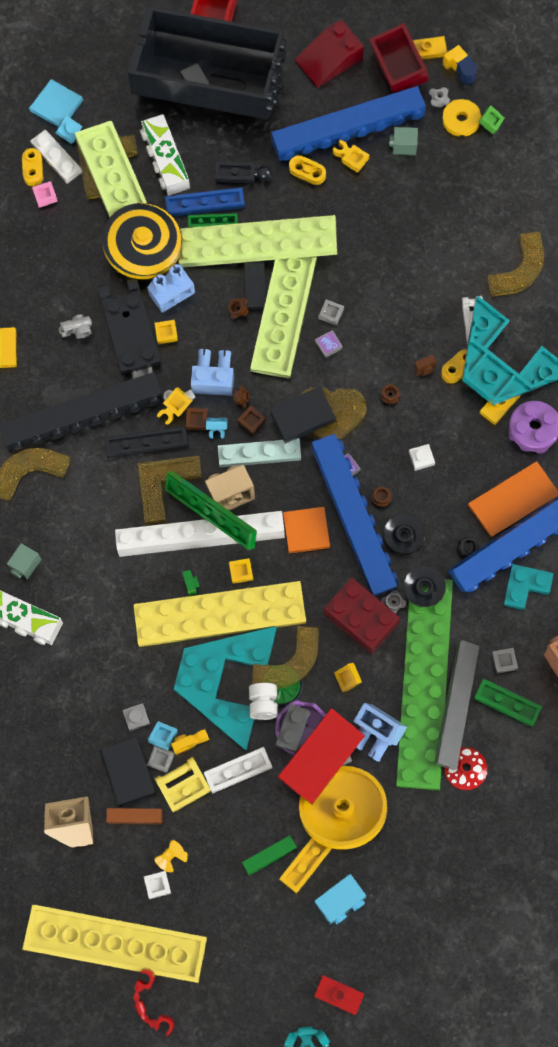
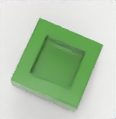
(491, 119)

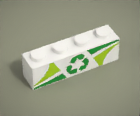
(165, 154)
(28, 619)

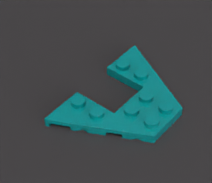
(491, 375)
(202, 672)

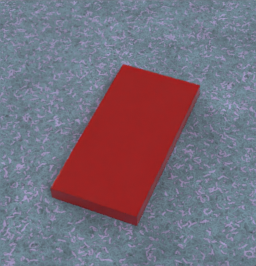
(321, 756)

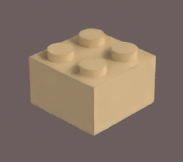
(231, 487)

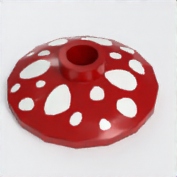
(468, 779)

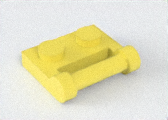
(185, 791)

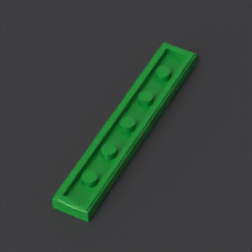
(211, 510)

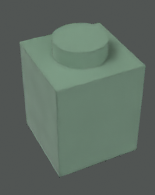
(404, 141)
(23, 562)

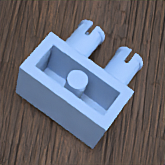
(171, 289)
(212, 379)
(383, 726)

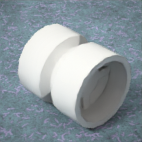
(263, 702)

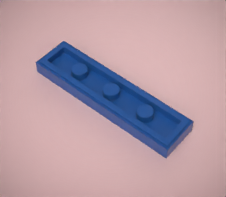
(205, 202)

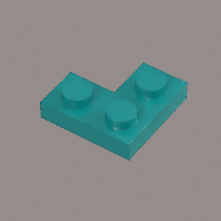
(523, 580)

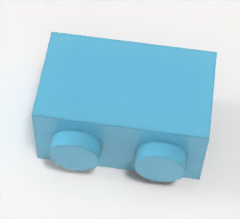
(340, 900)

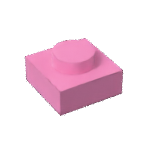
(44, 194)

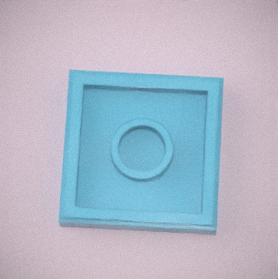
(56, 103)

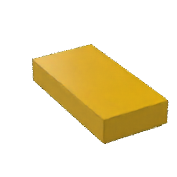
(8, 348)

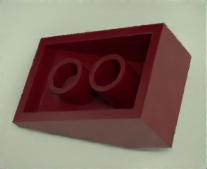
(330, 54)

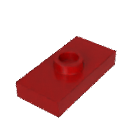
(339, 995)

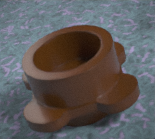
(233, 308)
(241, 396)

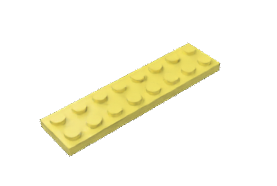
(219, 613)
(115, 943)

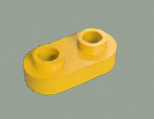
(32, 165)
(308, 170)
(455, 363)

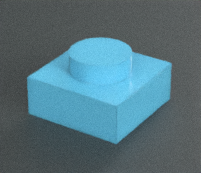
(68, 129)
(162, 735)

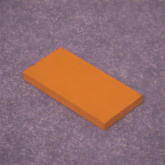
(513, 499)

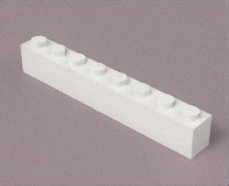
(192, 534)

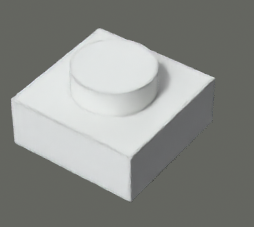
(421, 457)
(157, 885)

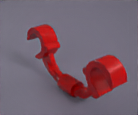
(140, 1008)

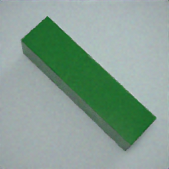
(211, 220)
(269, 855)

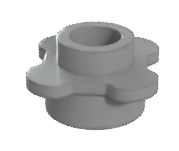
(439, 102)
(394, 596)

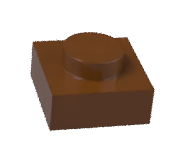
(425, 366)
(196, 418)
(251, 420)

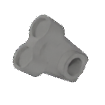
(79, 325)

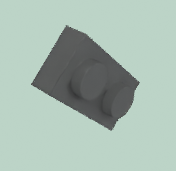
(292, 728)

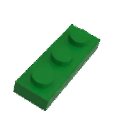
(508, 702)

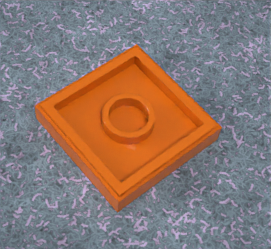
(306, 530)

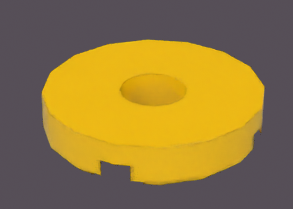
(465, 108)

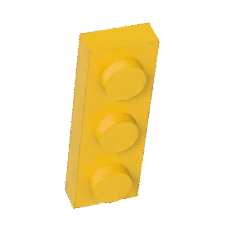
(304, 865)

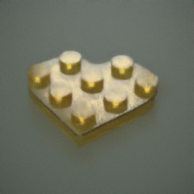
(348, 408)

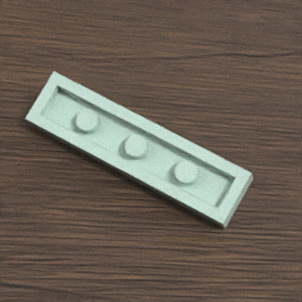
(258, 453)

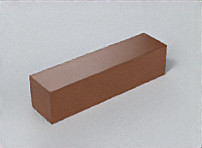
(134, 816)

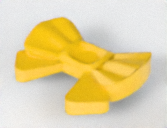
(174, 849)

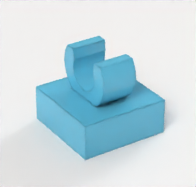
(218, 424)

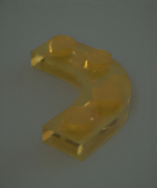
(526, 273)
(28, 461)
(297, 667)

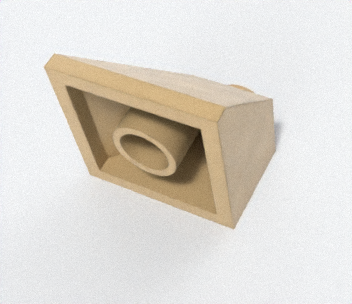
(69, 821)

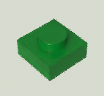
(191, 582)

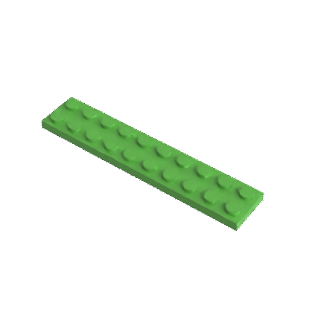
(424, 692)

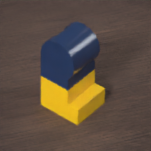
(461, 64)

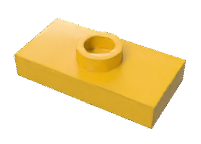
(431, 47)
(496, 412)

